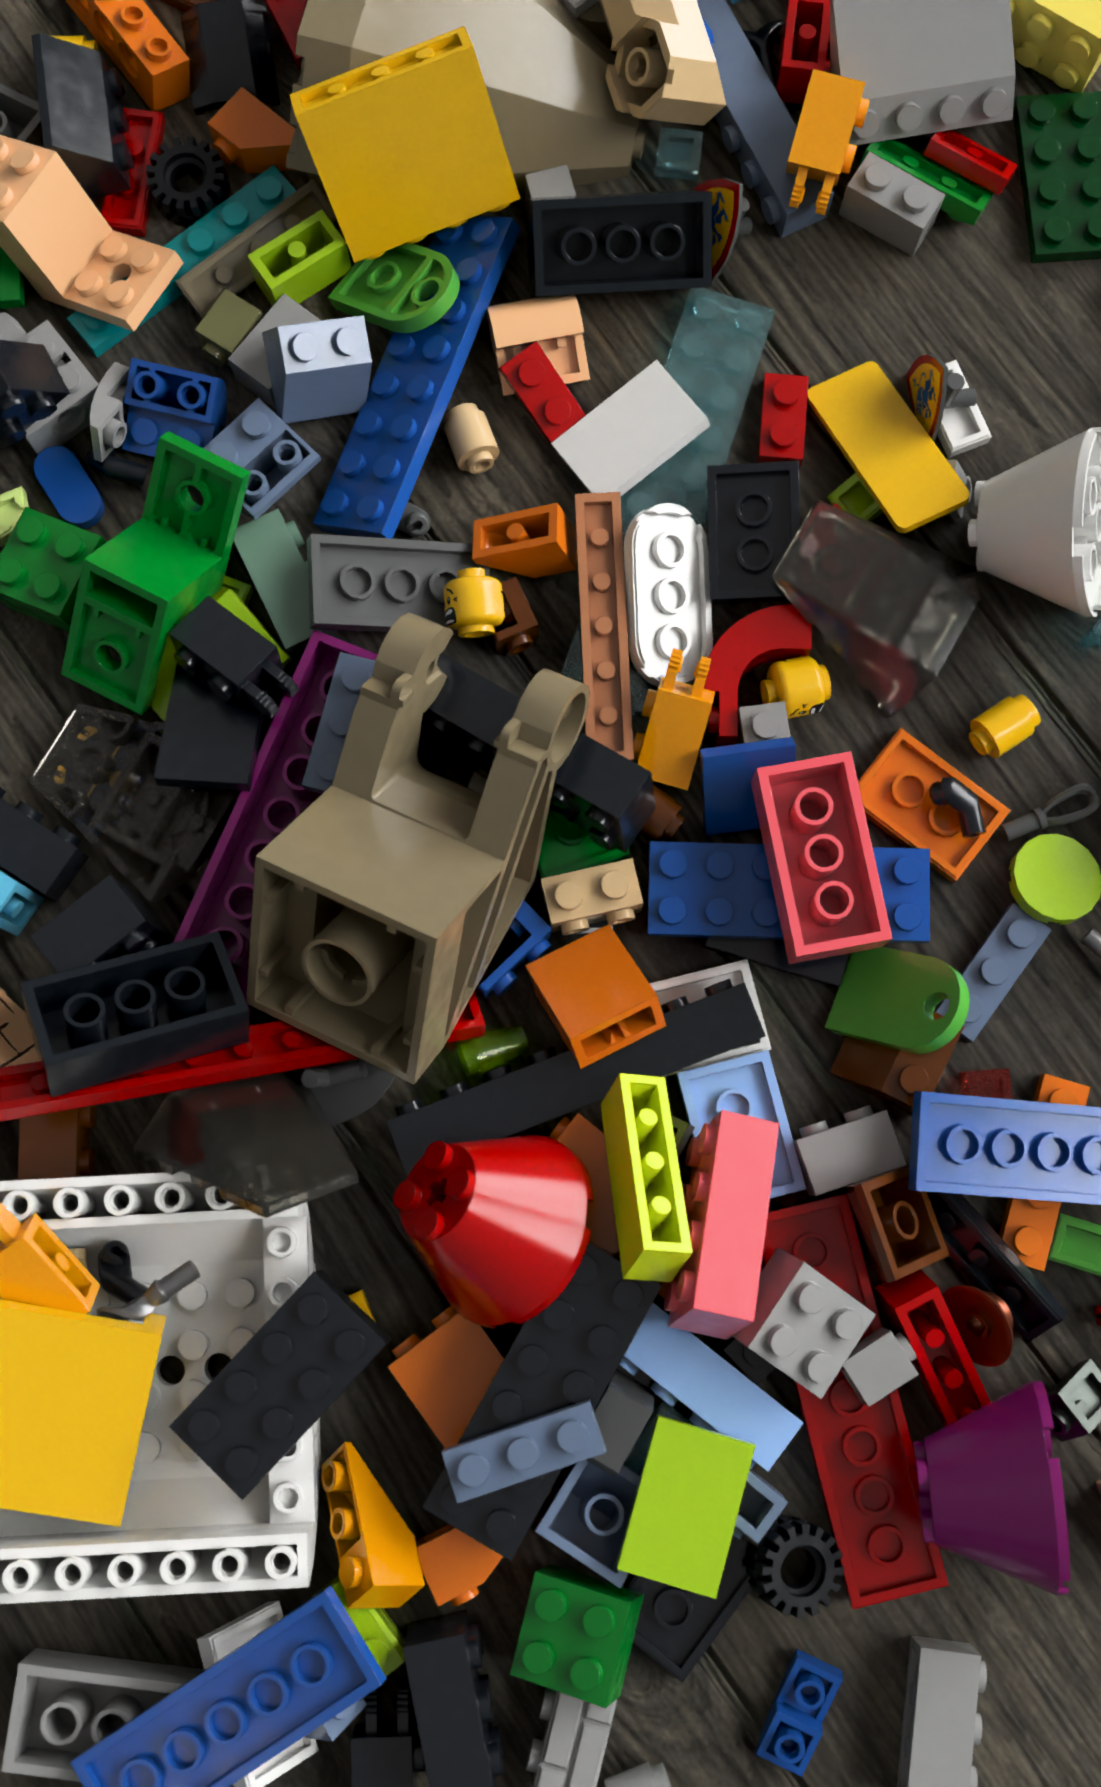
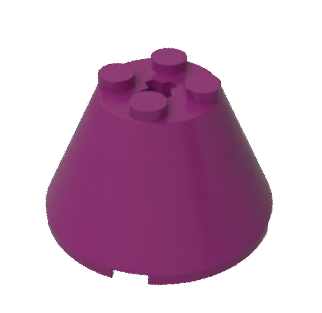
(996, 1491)

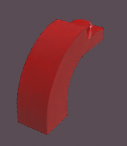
(754, 640)

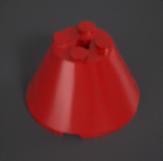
(498, 1223)

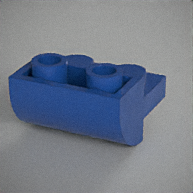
(171, 401)

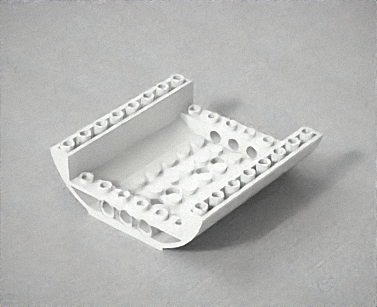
(179, 1518)

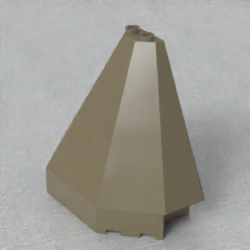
(536, 65)

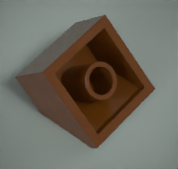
(889, 1071)
(896, 1224)

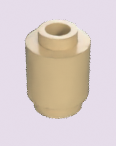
(470, 438)

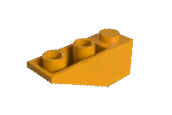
(371, 1538)

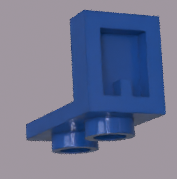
(535, 947)

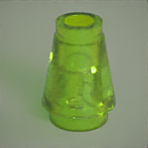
(492, 1050)

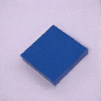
(727, 782)

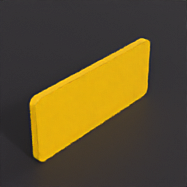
(887, 447)

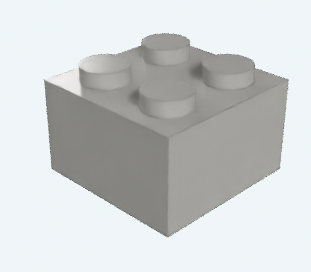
(804, 1323)

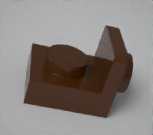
(519, 614)

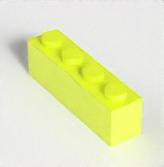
(645, 1179)

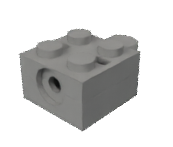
(72, 411)

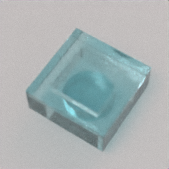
(679, 153)

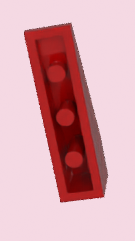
(942, 1359)

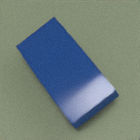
(798, 1712)

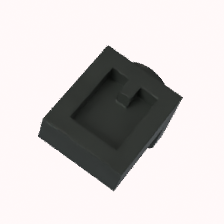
(1076, 1402)

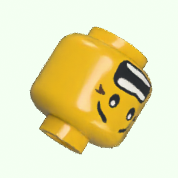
(473, 603)
(798, 683)

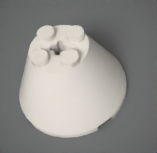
(1044, 524)

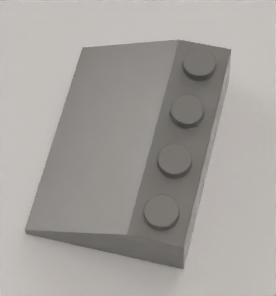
(925, 63)

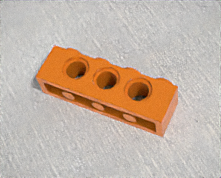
(138, 48)

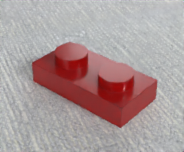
(971, 160)
(542, 392)
(782, 418)

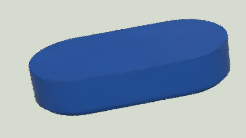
(69, 487)

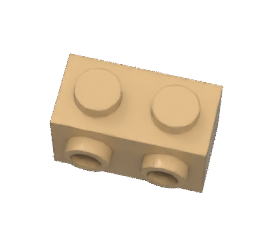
(592, 896)

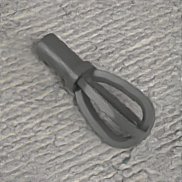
(1037, 817)

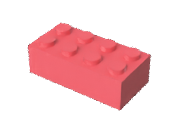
(820, 857)
(726, 1225)

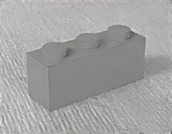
(941, 1714)

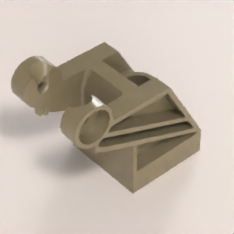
(398, 880)

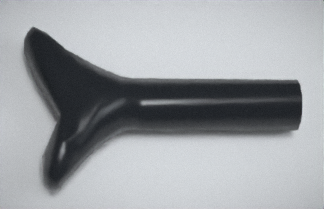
(762, 44)

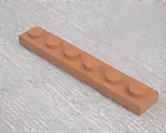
(604, 620)

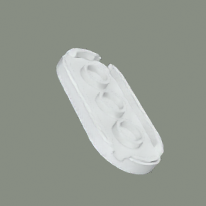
(667, 591)

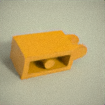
(823, 134)
(675, 724)
(41, 1268)

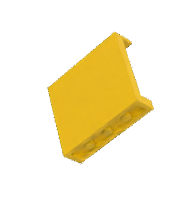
(407, 145)
(72, 1409)

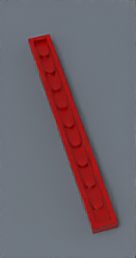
(270, 1050)

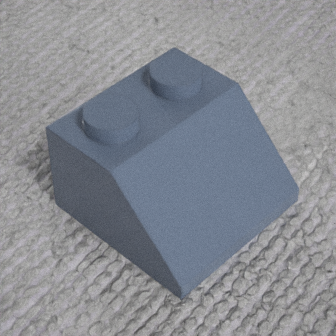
(319, 368)
(590, 1516)

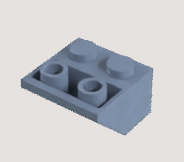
(269, 451)

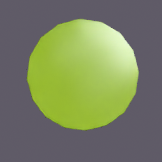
(1055, 879)

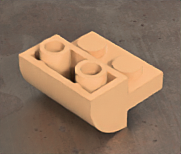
(548, 320)

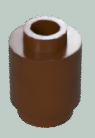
(665, 818)

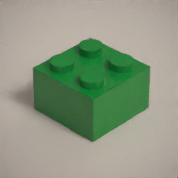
(44, 567)
(577, 1635)

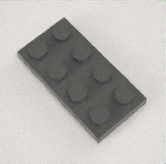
(377, 580)

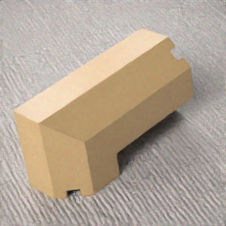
(662, 61)

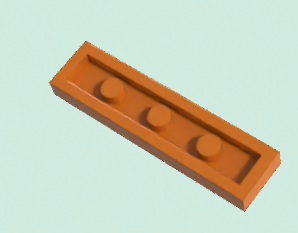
(1028, 1223)

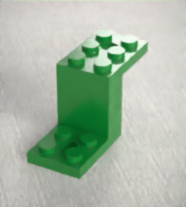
(154, 573)

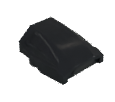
(228, 51)

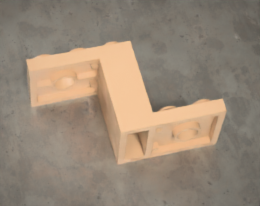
(68, 245)

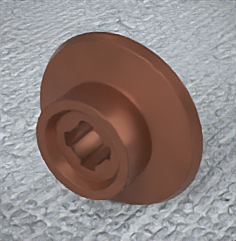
(982, 1322)

